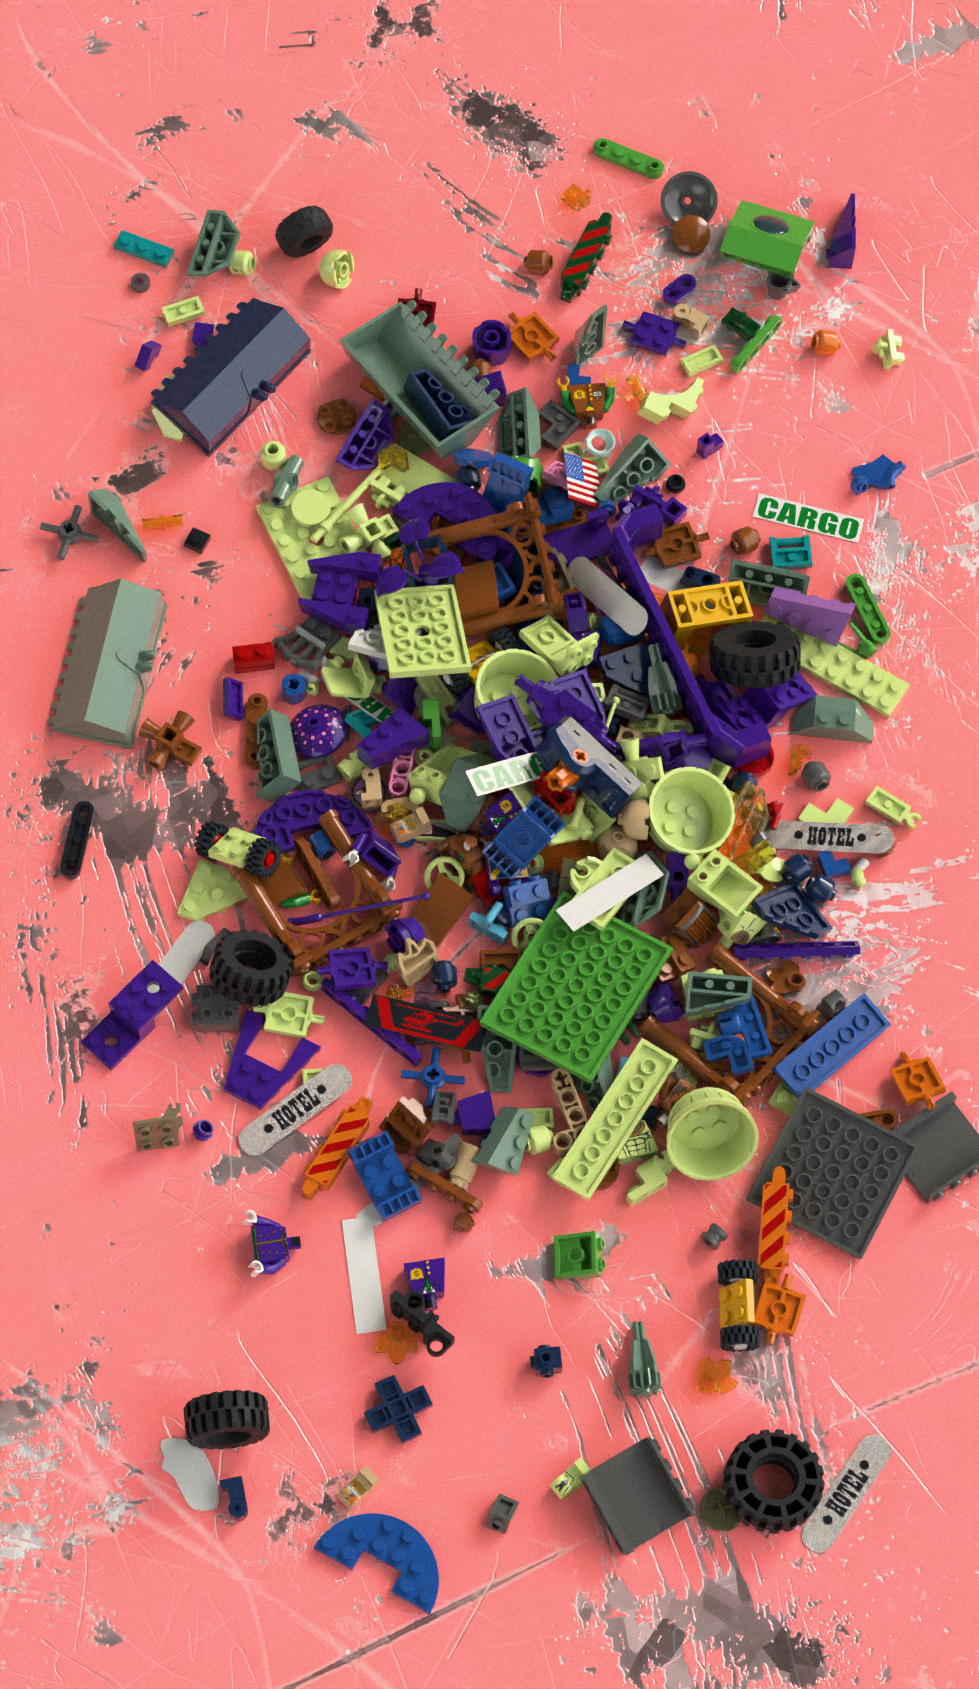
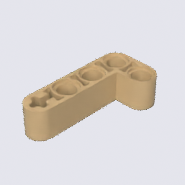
(567, 1110)

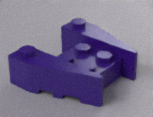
(337, 589)

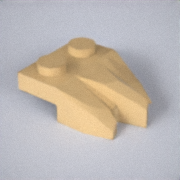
(416, 960)

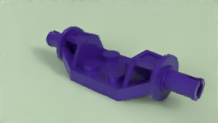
(560, 703)
(662, 744)

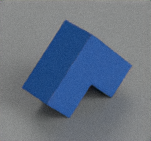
(573, 374)
(831, 868)

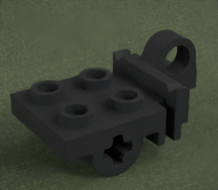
(412, 1309)

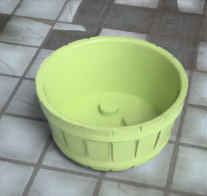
(500, 672)
(690, 811)
(710, 1134)

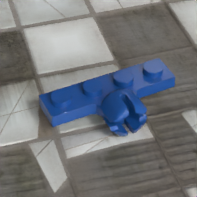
(746, 1021)

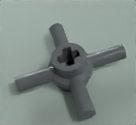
(72, 537)

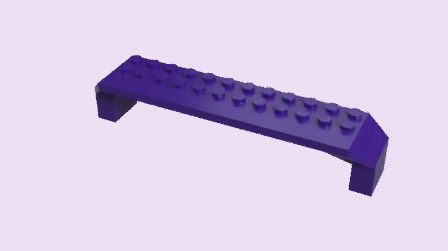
(724, 742)

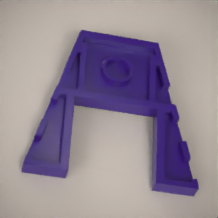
(254, 1080)

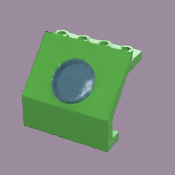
(766, 238)

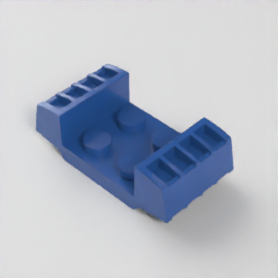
(506, 483)
(523, 838)
(383, 1176)

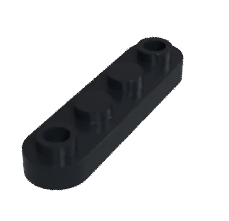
(77, 840)

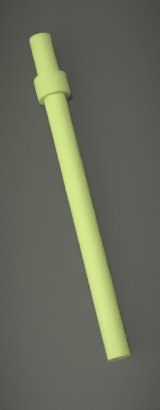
(327, 525)

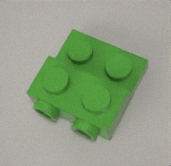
(430, 719)
(579, 1255)

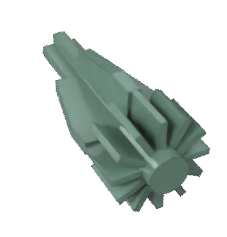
(662, 685)
(643, 1375)

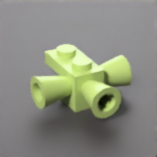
(369, 533)
(641, 767)

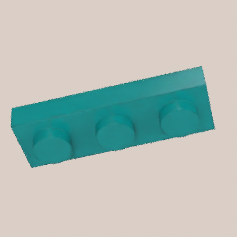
(144, 248)

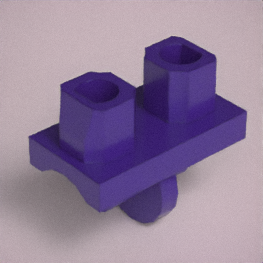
(647, 496)

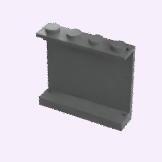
(946, 1148)
(637, 1494)

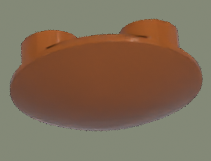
(691, 233)
(336, 417)

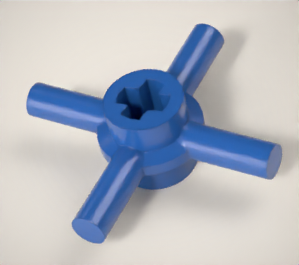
(426, 1074)

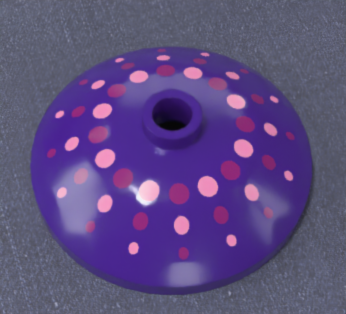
(321, 738)

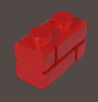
(253, 657)

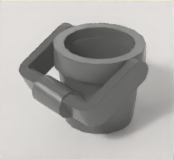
(780, 285)

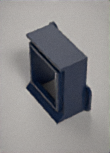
(426, 543)

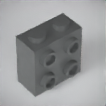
(214, 1011)

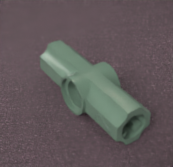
(285, 481)

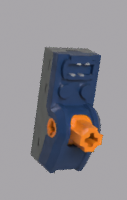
(582, 763)

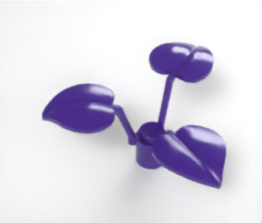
(444, 565)

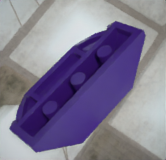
(370, 435)

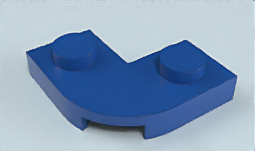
(732, 1048)

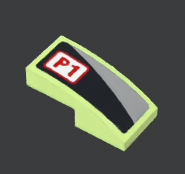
(439, 832)

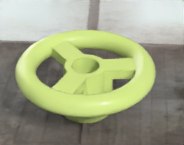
(440, 862)
(531, 927)

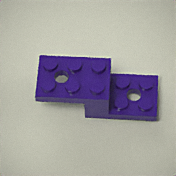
(765, 704)
(132, 1015)

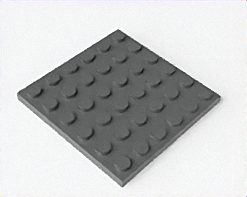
(839, 1171)

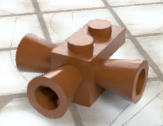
(170, 741)

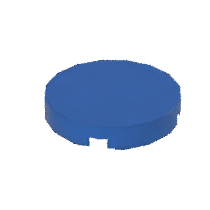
(476, 457)

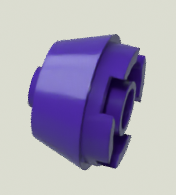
(401, 929)
(665, 1004)

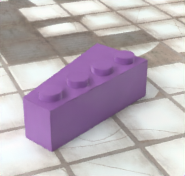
(810, 614)

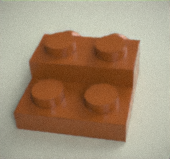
(678, 962)

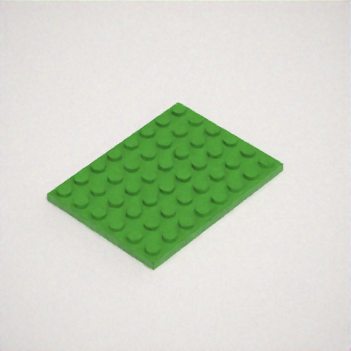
(576, 991)

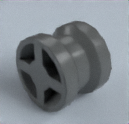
(713, 1236)

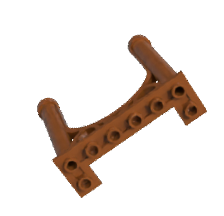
(516, 515)
(278, 926)
(793, 1016)

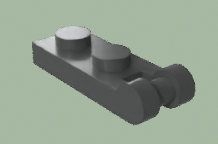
(444, 1107)

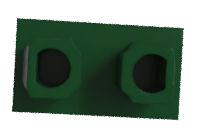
(740, 324)

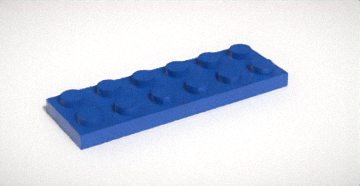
(832, 1046)

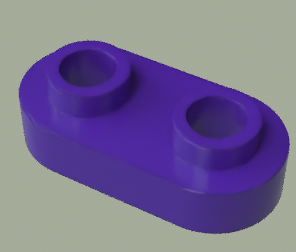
(678, 290)

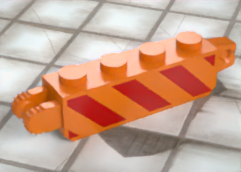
(333, 1155)
(774, 1226)

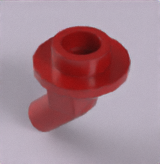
(774, 810)

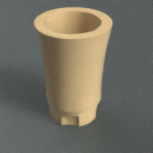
(464, 1170)

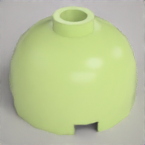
(336, 268)

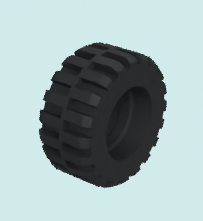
(246, 984)
(226, 1419)

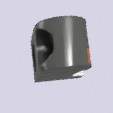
(831, 1005)

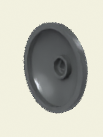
(690, 185)

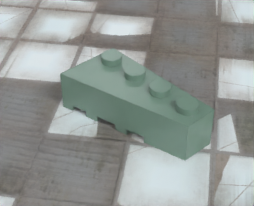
(277, 757)

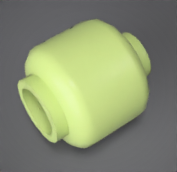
(243, 263)
(273, 455)
(539, 1139)

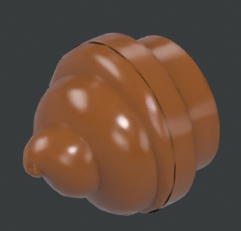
(463, 1222)

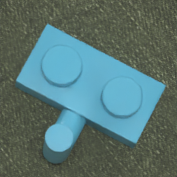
(485, 924)

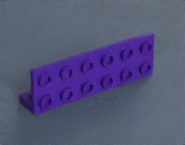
(584, 540)

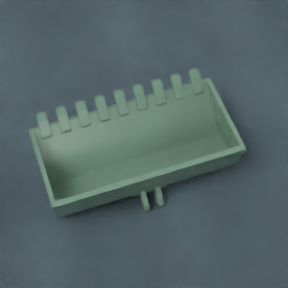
(399, 344)
(109, 663)

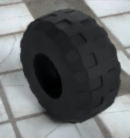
(304, 231)

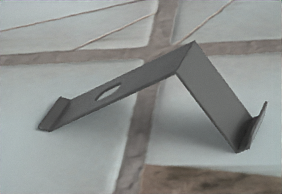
(210, 947)

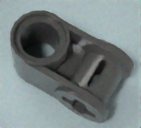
(436, 1155)

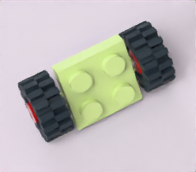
(238, 848)

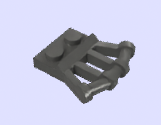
(311, 632)

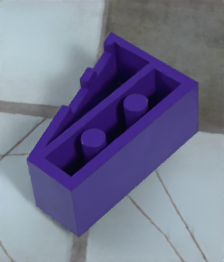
(392, 738)

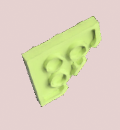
(210, 892)

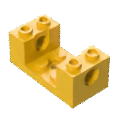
(687, 609)

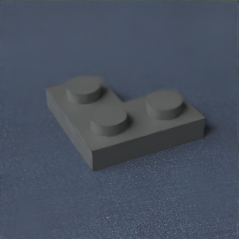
(562, 425)

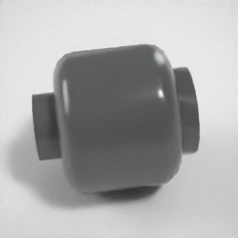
(816, 776)

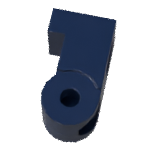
(698, 577)
(238, 1505)

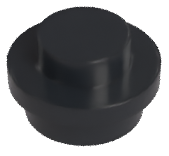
(675, 484)

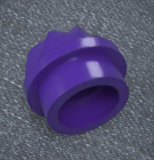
(202, 1130)

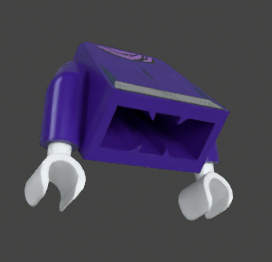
(378, 853)

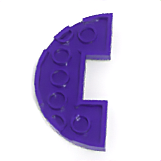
(454, 504)
(301, 812)

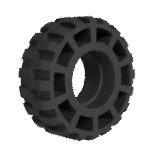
(755, 654)
(792, 1456)

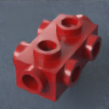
(542, 791)

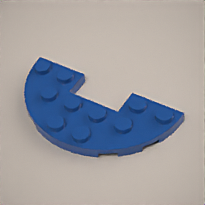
(393, 1544)

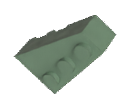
(715, 991)
(506, 1142)

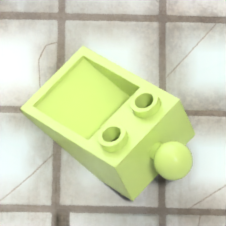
(431, 775)
(724, 883)

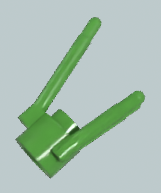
(866, 646)

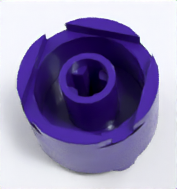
(491, 342)

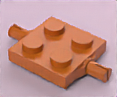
(532, 336)
(917, 1080)
(779, 1309)

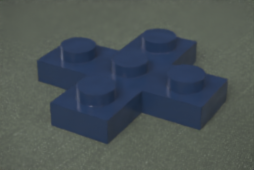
(398, 1409)

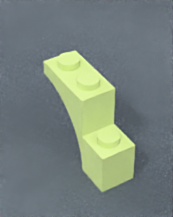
(658, 407)

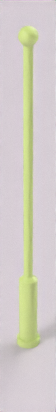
(573, 824)

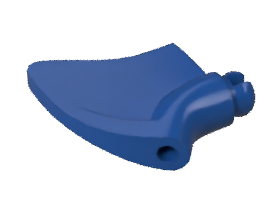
(881, 472)

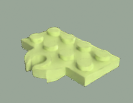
(596, 873)

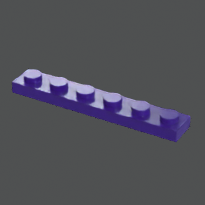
(806, 950)
(394, 1040)

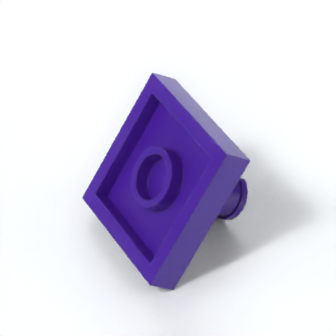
(401, 692)

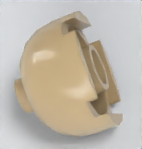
(635, 819)
(615, 838)

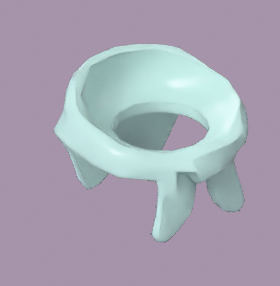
(609, 443)

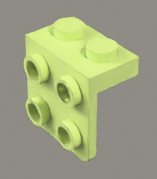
(352, 681)

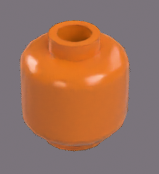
(825, 342)

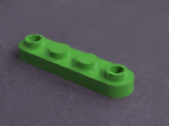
(628, 158)
(759, 339)
(867, 609)

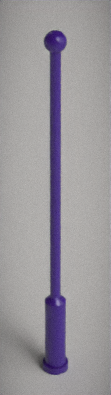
(318, 917)

